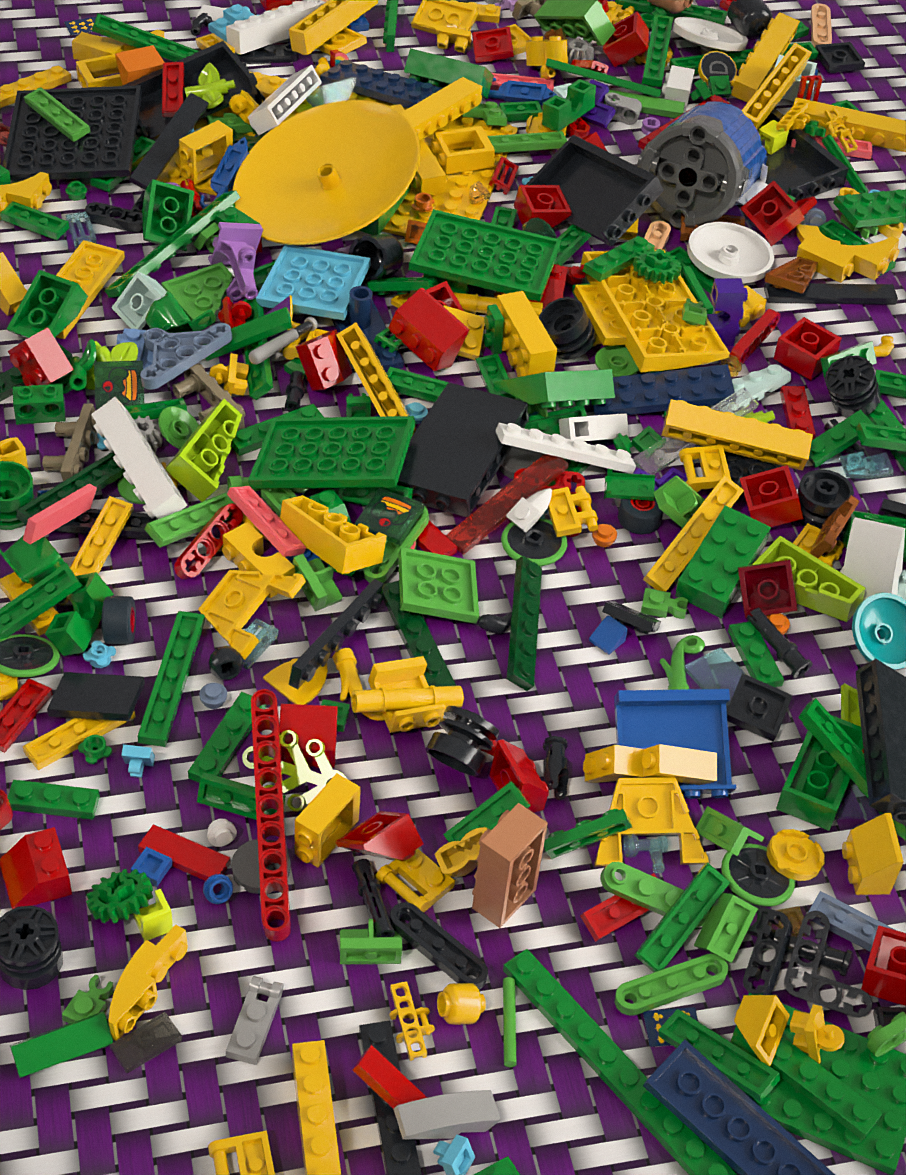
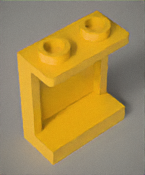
(405, 674)

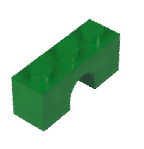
(562, 112)
(73, 630)

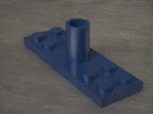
(365, 314)

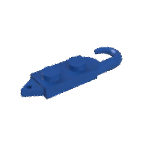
(522, 91)
(227, 169)

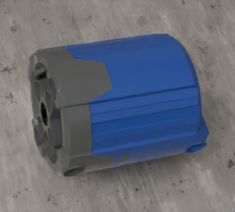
(721, 149)

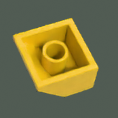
(873, 856)

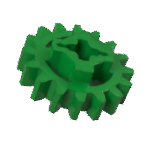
(657, 265)
(119, 896)

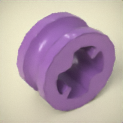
(649, 125)

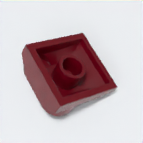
(767, 588)

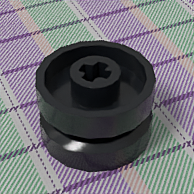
(821, 494)

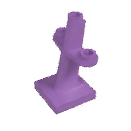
(237, 247)

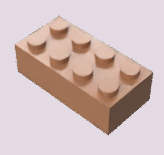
(508, 864)

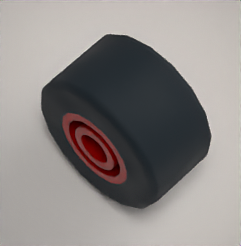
(640, 515)
(118, 620)

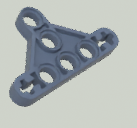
(181, 345)

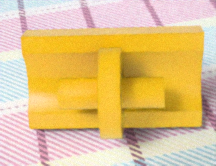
(453, 34)
(243, 105)
(232, 376)
(813, 1034)

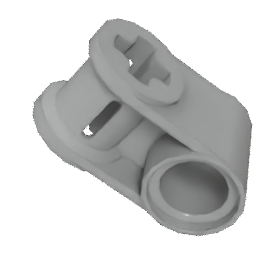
(623, 106)

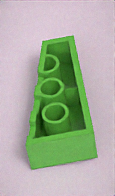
(576, 19)

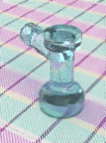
(633, 845)

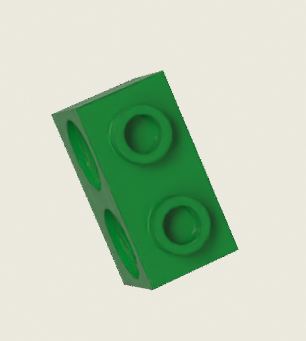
(39, 404)

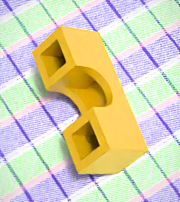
(245, 549)

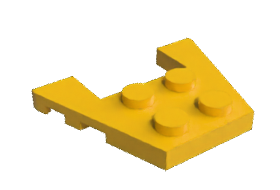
(238, 598)
(653, 809)

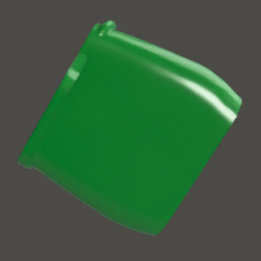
(171, 317)
(33, 561)

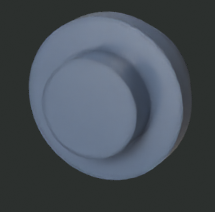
(815, 217)
(213, 695)

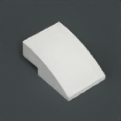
(875, 556)

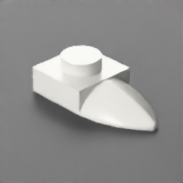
(529, 510)

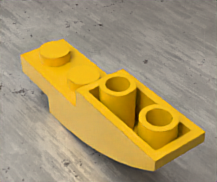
(137, 985)

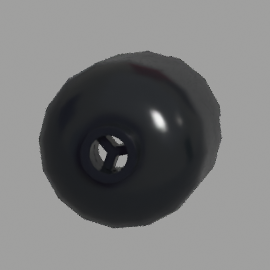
(749, 17)
(384, 254)

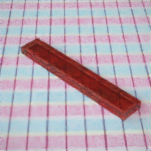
(494, 511)

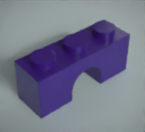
(728, 298)

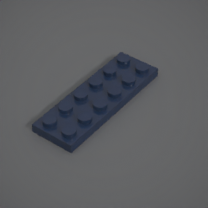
(380, 84)
(655, 390)
(728, 1118)

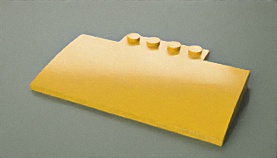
(648, 320)

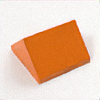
(138, 63)

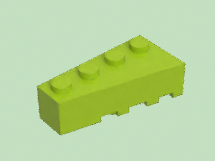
(204, 453)
(816, 582)

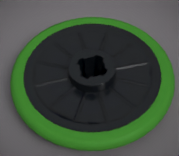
(537, 545)
(27, 656)
(755, 878)

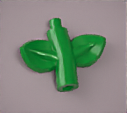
(78, 377)

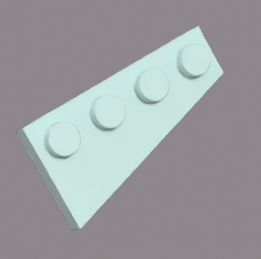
(762, 381)

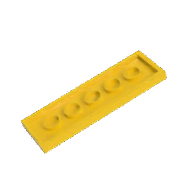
(90, 268)

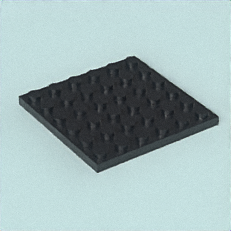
(104, 152)

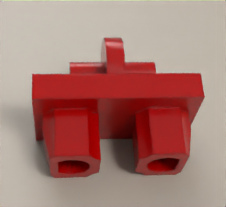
(235, 313)

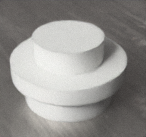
(221, 832)

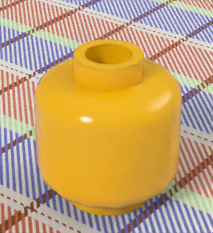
(460, 1003)

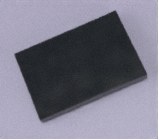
(96, 696)

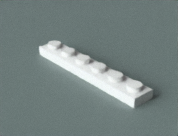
(565, 448)

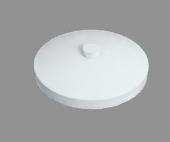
(709, 34)
(730, 251)

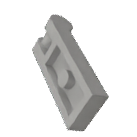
(254, 1021)

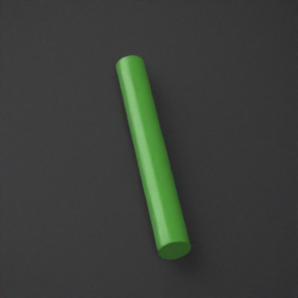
(509, 1022)

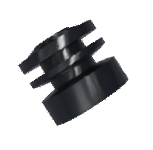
(568, 327)
(853, 386)
(464, 736)
(29, 947)

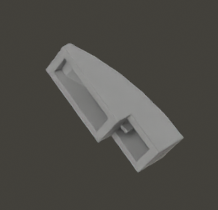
(447, 1115)

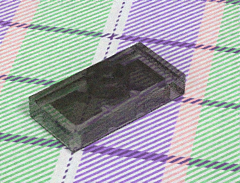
(145, 1042)

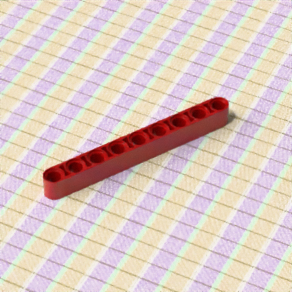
(270, 824)

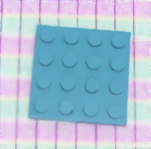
(315, 280)

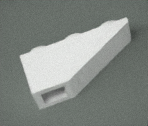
(594, 427)

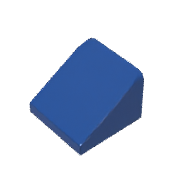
(609, 635)

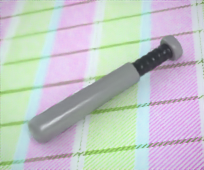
(273, 346)

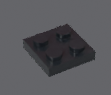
(839, 57)
(758, 707)

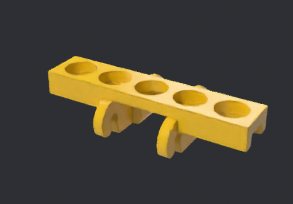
(794, 117)
(841, 133)
(412, 1036)

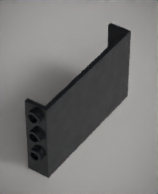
(227, 63)
(803, 169)
(599, 188)
(458, 448)
(884, 736)

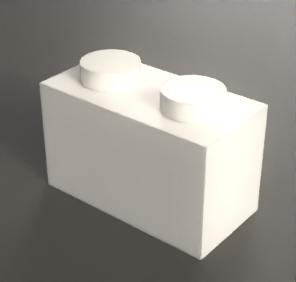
(678, 84)

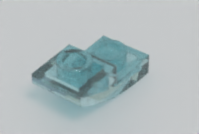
(869, 467)

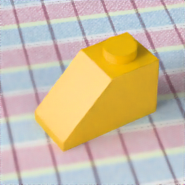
(762, 1024)

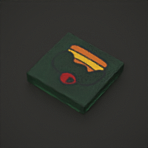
(118, 380)
(390, 515)

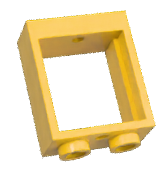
(97, 67)
(216, 132)
(463, 161)
(326, 820)

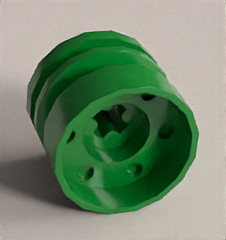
(15, 492)

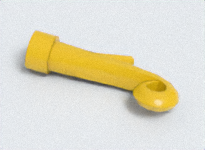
(346, 665)

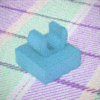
(137, 758)
(455, 1157)

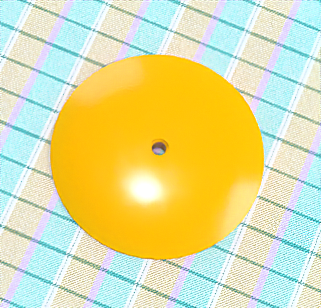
(328, 171)

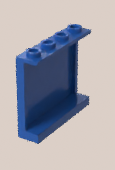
(678, 719)

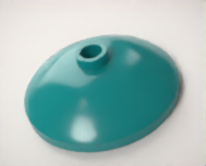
(887, 616)

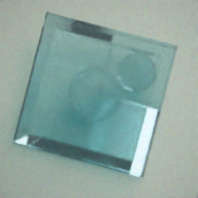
(332, 92)

